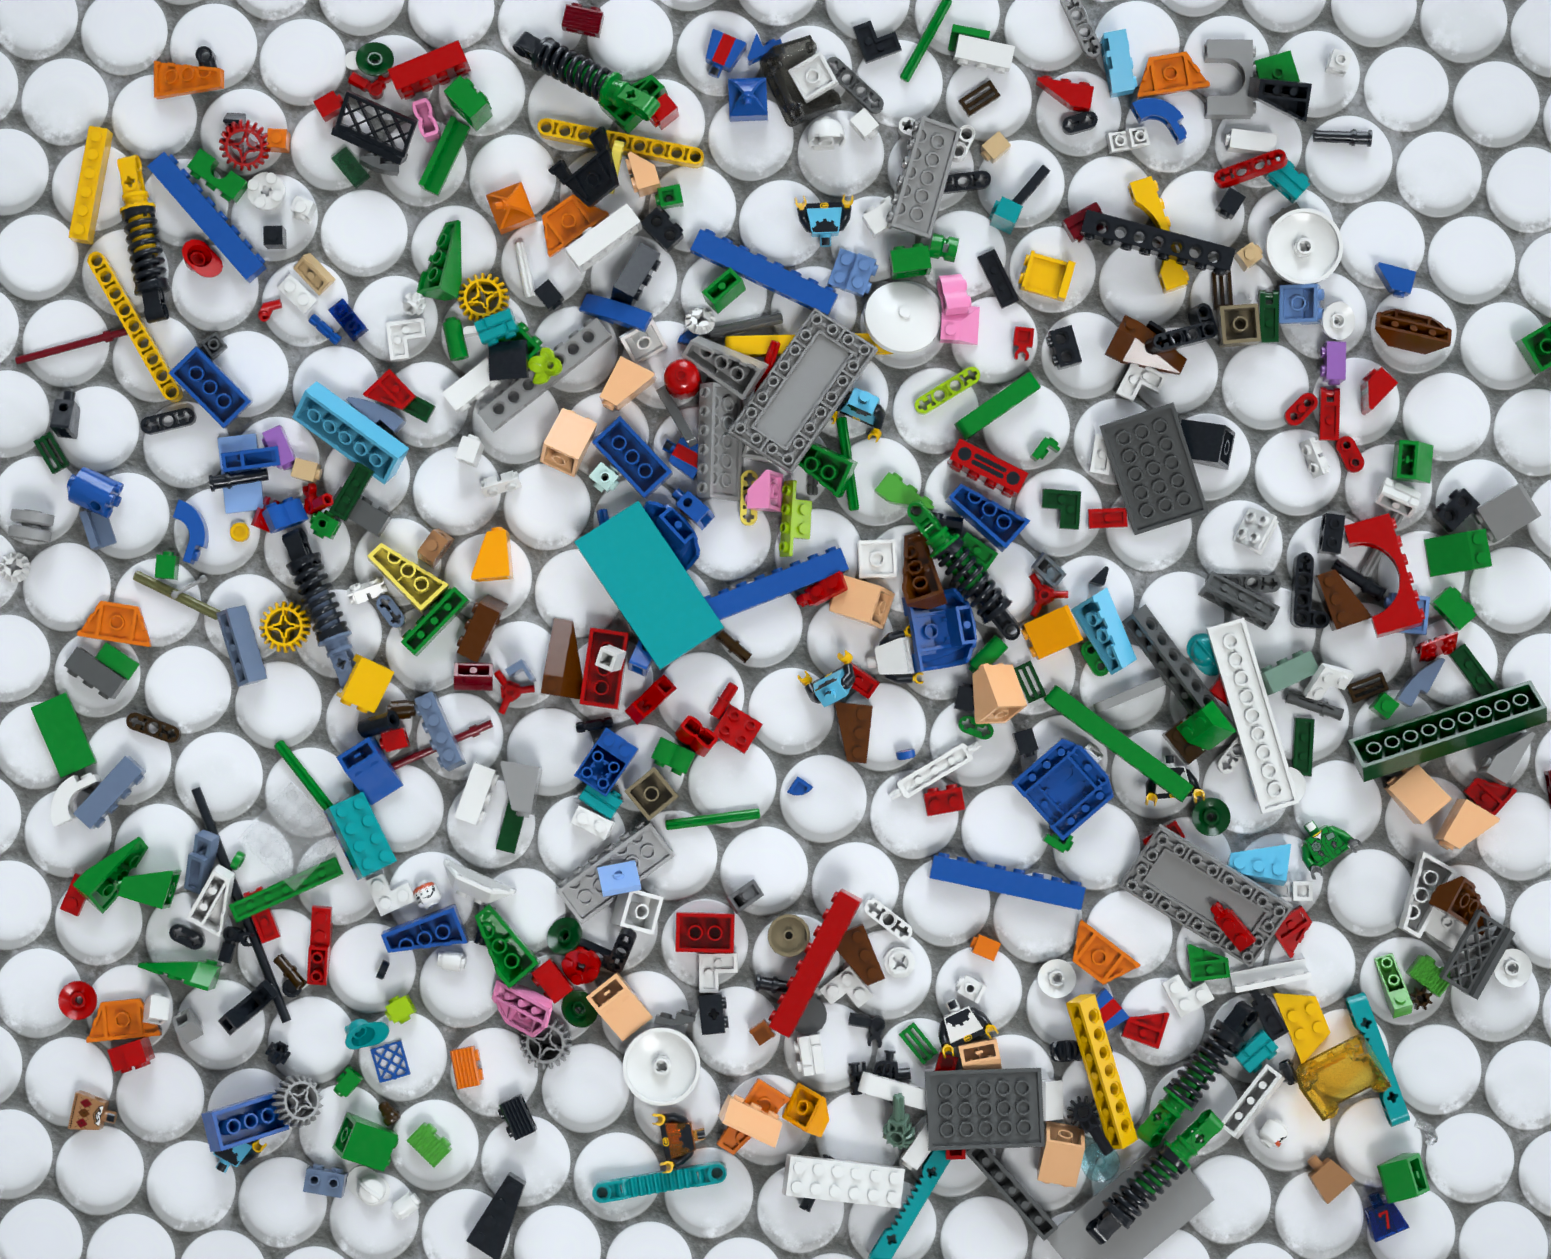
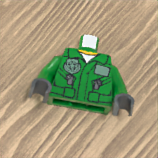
(1324, 846)

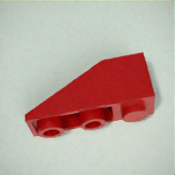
(1071, 95)

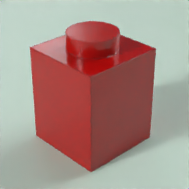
(329, 105)
(394, 740)

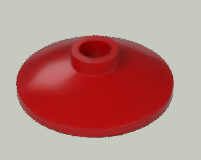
(68, 1000)

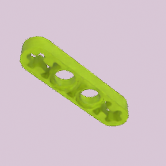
(948, 392)

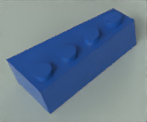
(987, 517)

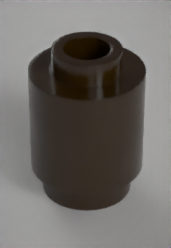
(403, 708)

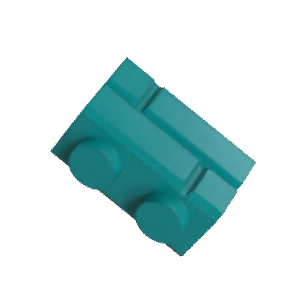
(1288, 181)
(496, 327)
(604, 805)
(1256, 1051)

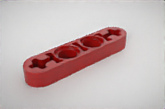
(1251, 171)

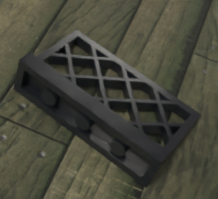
(372, 143)

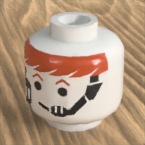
(427, 894)
(1273, 1133)

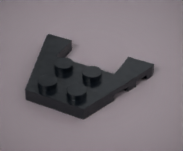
(595, 177)

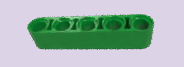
(997, 405)

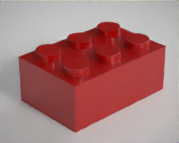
(705, 932)

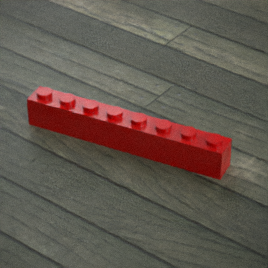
(815, 963)

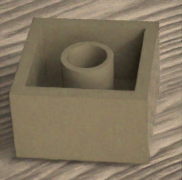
(1238, 325)
(651, 793)

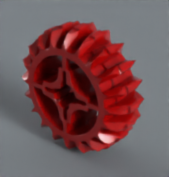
(238, 144)

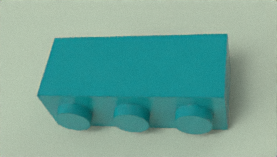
(1005, 215)

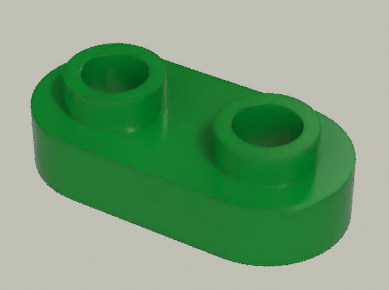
(1092, 659)

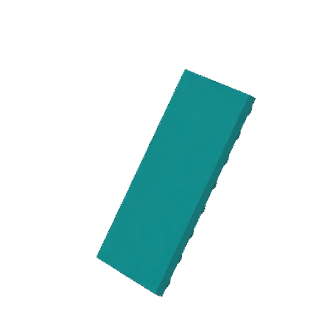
(649, 585)

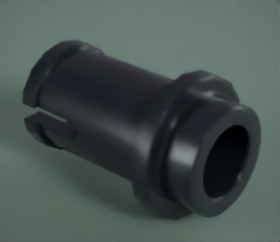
(1288, 1071)

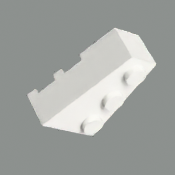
(213, 902)

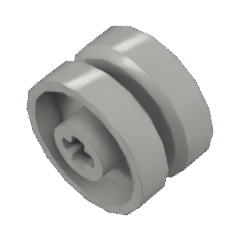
(31, 523)

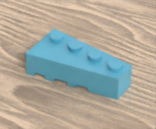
(1105, 631)

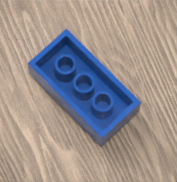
(210, 387)
(632, 457)
(242, 1122)

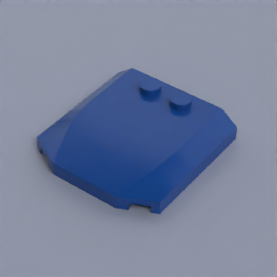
(1065, 786)

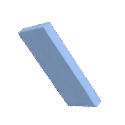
(243, 496)

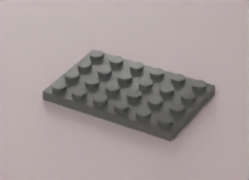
(1154, 468)
(984, 1109)

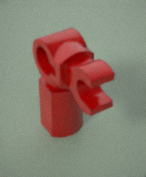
(375, 89)
(314, 503)

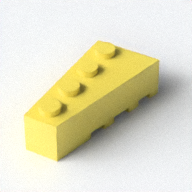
(408, 578)

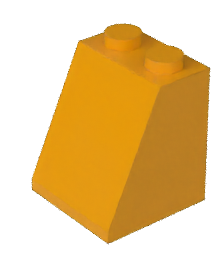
(494, 558)
(1051, 632)

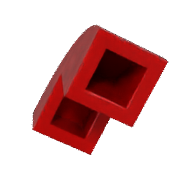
(650, 699)

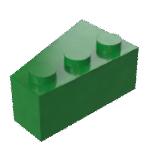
(628, 120)

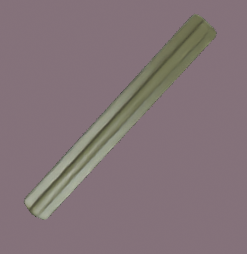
(182, 598)

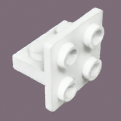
(1256, 530)

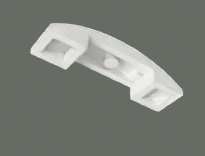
(1292, 890)

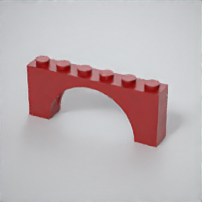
(1380, 535)

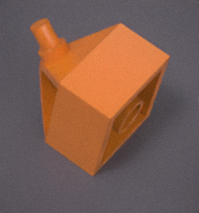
(511, 208)

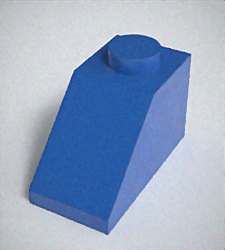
(1396, 279)

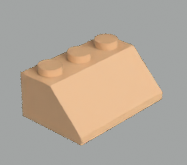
(751, 1120)

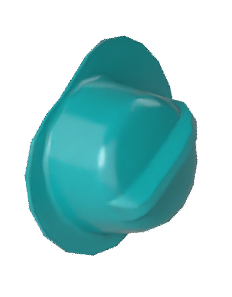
(1201, 654)
(364, 1034)

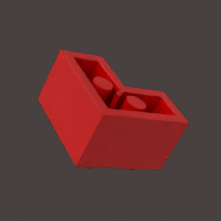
(135, 1053)

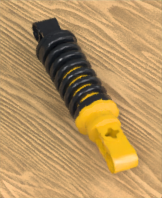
(139, 217)

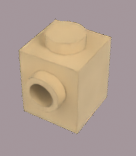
(1248, 256)

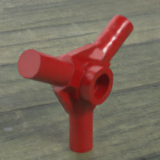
(1044, 594)
(510, 691)

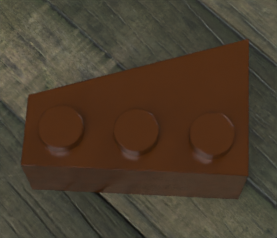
(1339, 600)
(480, 628)
(855, 730)
(860, 955)

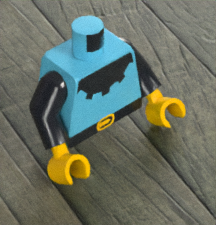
(824, 218)
(864, 408)
(833, 685)
(239, 1155)

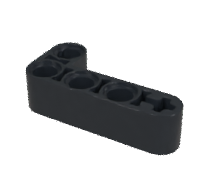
(1180, 336)
(1306, 591)

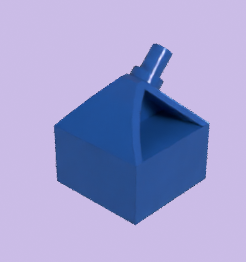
(747, 99)

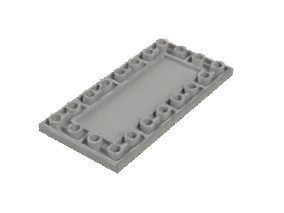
(802, 391)
(1186, 883)
(1156, 1224)

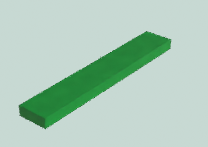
(281, 891)

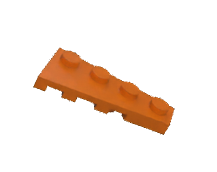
(185, 79)
(762, 1095)

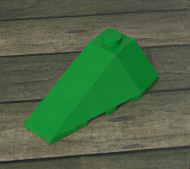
(101, 880)
(195, 973)

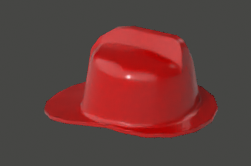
(201, 259)

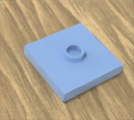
(619, 878)

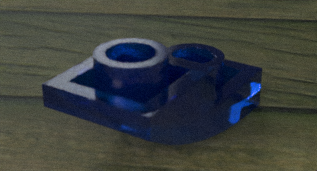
(348, 320)

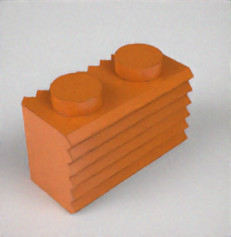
(466, 1067)

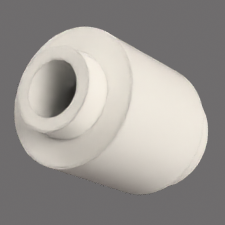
(451, 960)
(405, 1205)

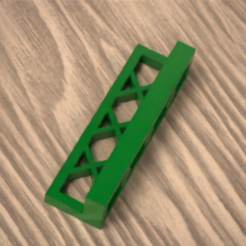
(444, 156)

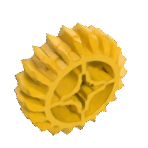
(475, 300)
(284, 618)

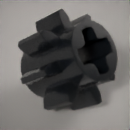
(278, 1053)

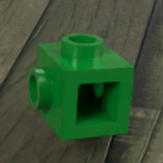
(331, 527)

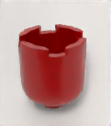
(682, 379)

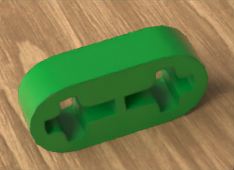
(974, 732)

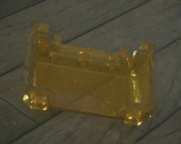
(1340, 1075)

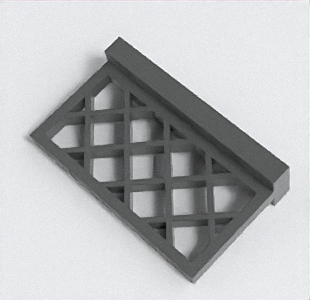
(1486, 960)

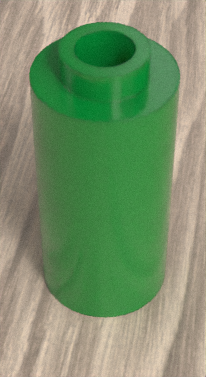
(455, 339)
(988, 653)

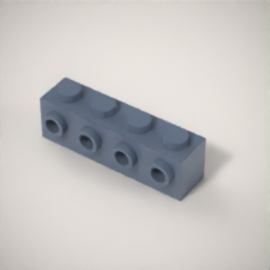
(241, 645)
(440, 731)
(110, 792)

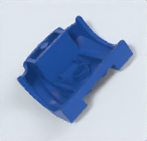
(675, 531)
(942, 634)

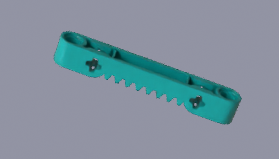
(1359, 1008)
(658, 1182)
(885, 1249)

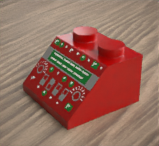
(1375, 388)

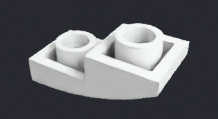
(1127, 140)

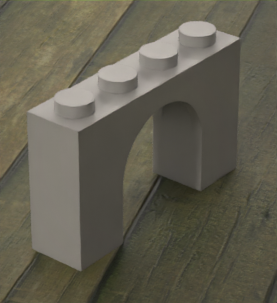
(1240, 55)

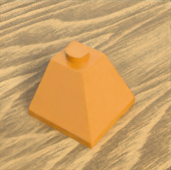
(807, 1110)

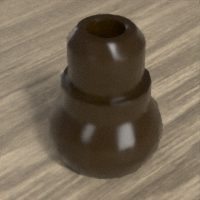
(389, 1114)

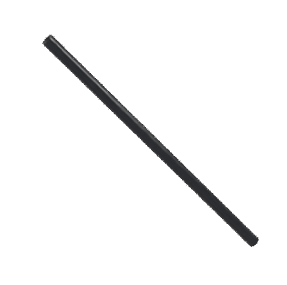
(237, 895)

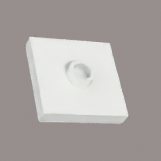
(813, 77)
(877, 559)
(1445, 929)

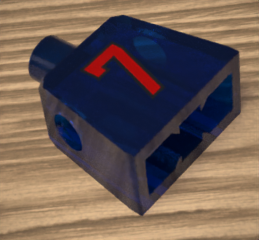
(1383, 1218)

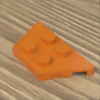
(1170, 75)
(568, 222)
(116, 624)
(1099, 955)
(121, 1021)

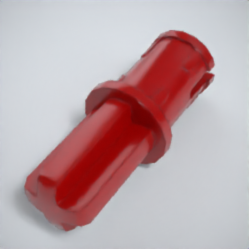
(724, 700)

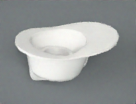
(368, 1186)

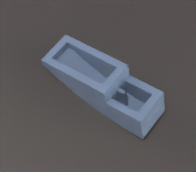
(377, 413)
(1419, 682)
(201, 860)

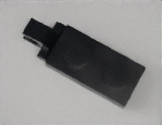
(1268, 1015)

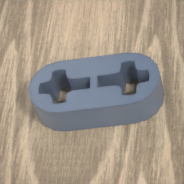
(387, 614)

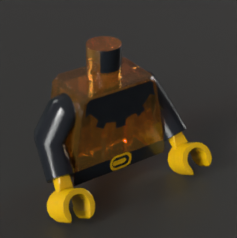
(677, 1139)

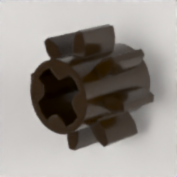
(1426, 996)

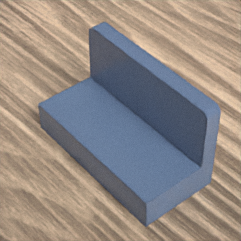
(97, 530)
(518, 667)

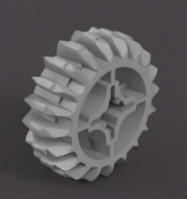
(554, 1046)
(290, 1103)

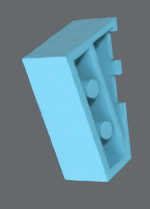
(1118, 63)
(1263, 864)

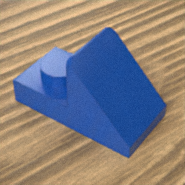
(758, 50)

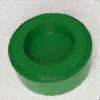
(238, 860)

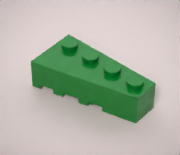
(828, 468)

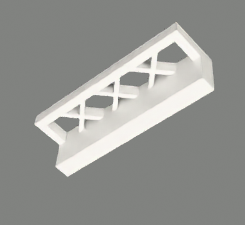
(1269, 975)

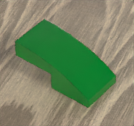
(117, 660)

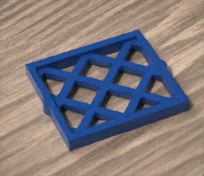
(377, 1065)

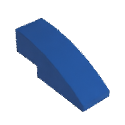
(250, 459)

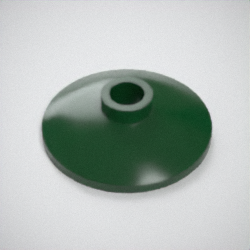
(374, 52)
(1220, 819)
(560, 931)
(578, 1000)

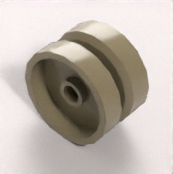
(784, 946)

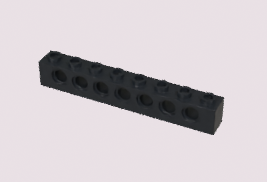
(1167, 238)

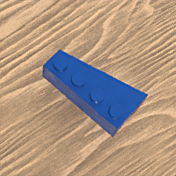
(431, 930)

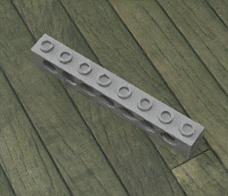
(526, 397)

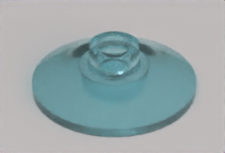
(1102, 1172)

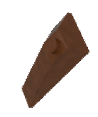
(1129, 347)
(920, 578)
(562, 667)
(1459, 901)

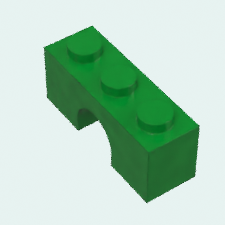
(203, 167)

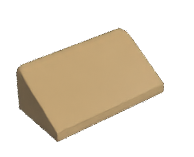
(314, 273)

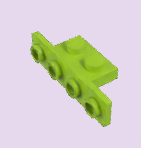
(795, 518)

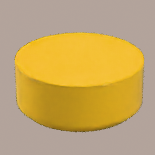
(240, 532)

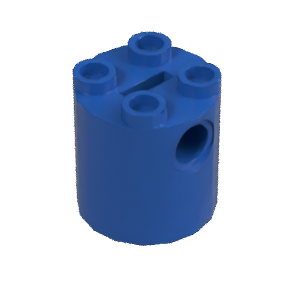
(94, 492)

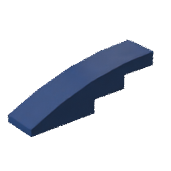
(615, 312)

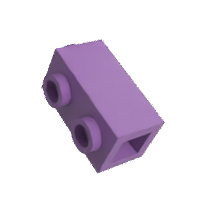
(1334, 362)
(277, 437)

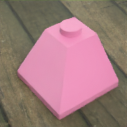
(960, 327)
(766, 492)

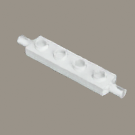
(934, 770)

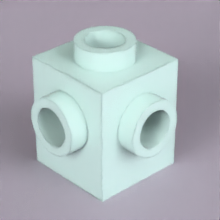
(602, 471)

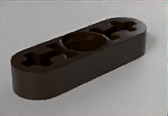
(165, 737)

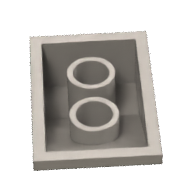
(1503, 761)

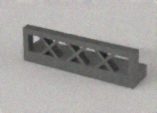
(1239, 600)

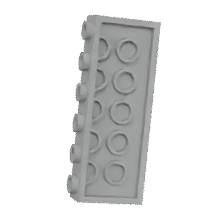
(923, 177)
(717, 450)
(583, 889)

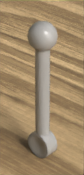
(202, 579)

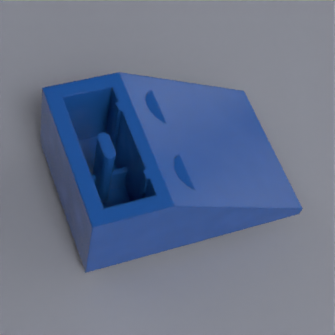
(606, 762)
(370, 770)

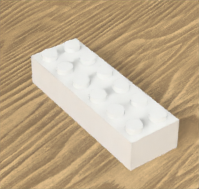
(843, 1181)

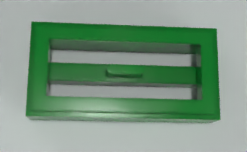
(928, 1056)

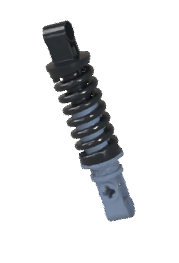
(319, 603)

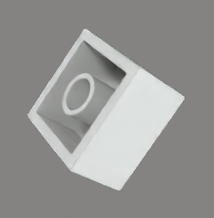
(637, 911)

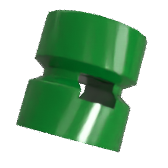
(936, 247)

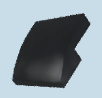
(508, 360)

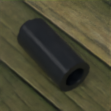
(378, 724)

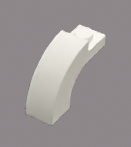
(62, 801)

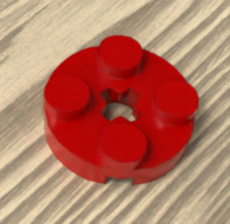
(581, 975)

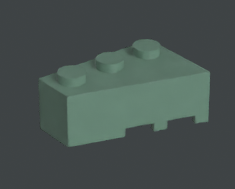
(1288, 671)

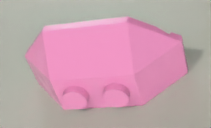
(522, 1008)

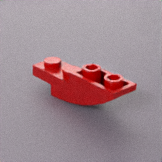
(320, 945)

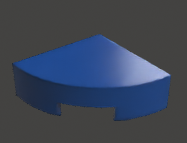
(686, 337)
(799, 787)

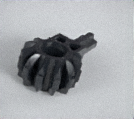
(1066, 1051)
(1090, 1123)

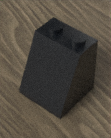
(1209, 443)

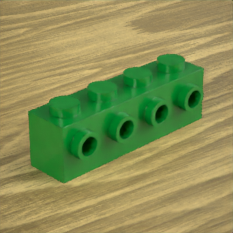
(435, 621)

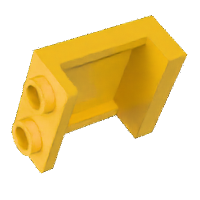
(1046, 276)
(365, 684)

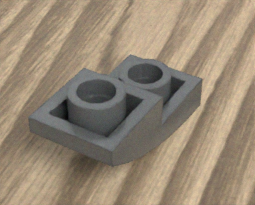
(372, 163)
(213, 346)
(681, 1018)

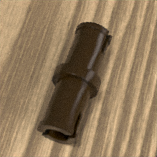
(733, 646)
(290, 971)

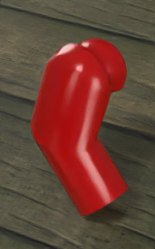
(267, 309)

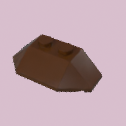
(1412, 331)

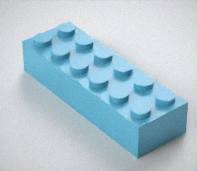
(350, 432)

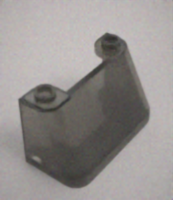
(787, 96)

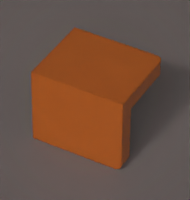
(762, 1032)

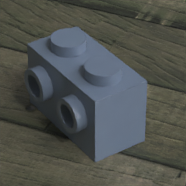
(325, 1181)

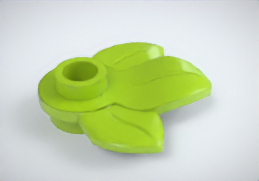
(542, 366)

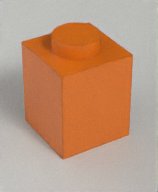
(278, 140)
(985, 947)

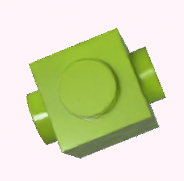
(400, 1009)

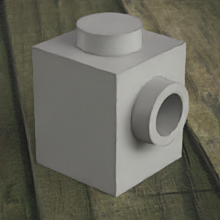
(187, 1026)

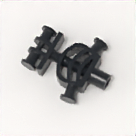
(897, 1074)

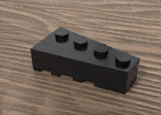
(495, 1223)

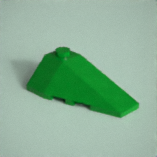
(444, 273)
(507, 950)

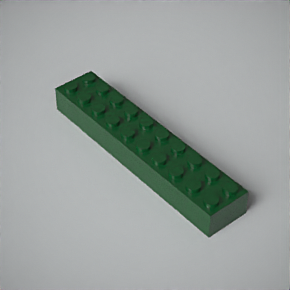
(1447, 731)

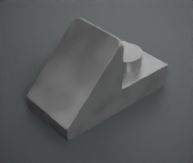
(1048, 570)
(745, 896)

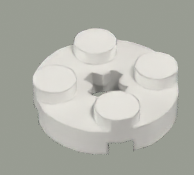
(260, 200)

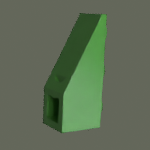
(897, 493)
(1393, 986)

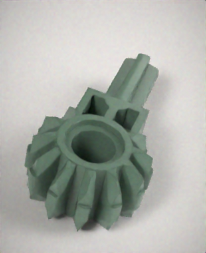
(898, 1127)

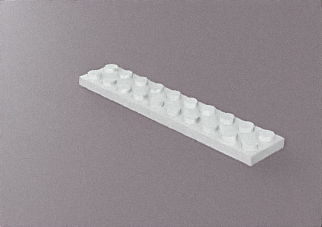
(1252, 715)

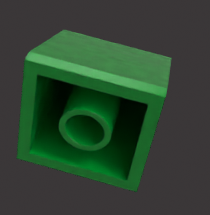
(150, 889)
(365, 1142)

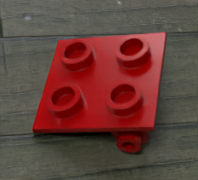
(1442, 644)
(737, 729)

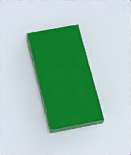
(63, 735)

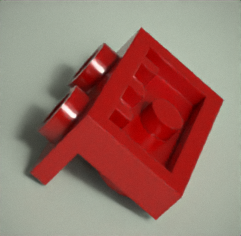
(944, 800)

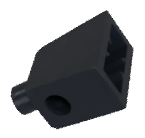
(65, 416)

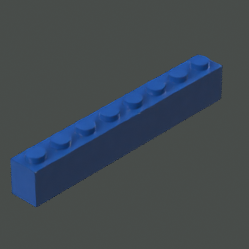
(206, 217)
(763, 273)
(778, 584)
(1007, 882)

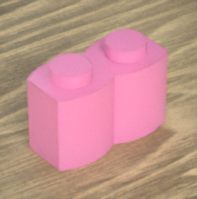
(426, 120)
(953, 294)

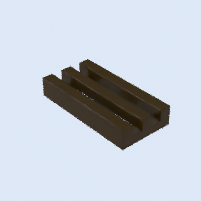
(966, 107)
(1221, 286)
(1352, 693)

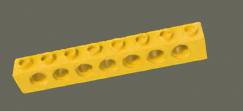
(1101, 1071)

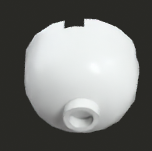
(825, 134)

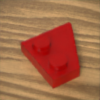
(390, 391)
(1489, 794)
(1292, 930)
(1146, 1029)

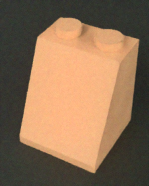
(625, 384)
(568, 442)
(863, 602)
(996, 694)
(1417, 794)
(1464, 824)
(1062, 1154)

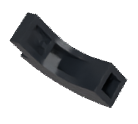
(248, 1007)

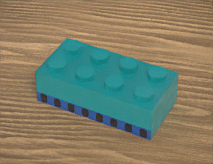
(360, 836)

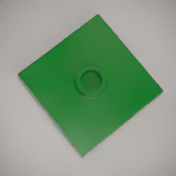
(1277, 67)

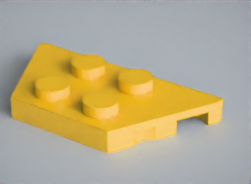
(1304, 1021)

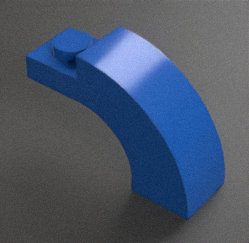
(1161, 111)
(197, 530)

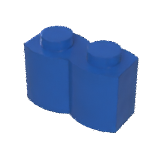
(284, 515)

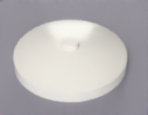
(1304, 246)
(902, 318)
(661, 1066)

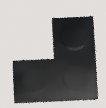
(873, 47)

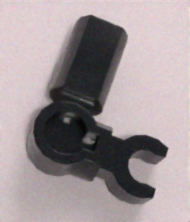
(232, 935)
(876, 1023)

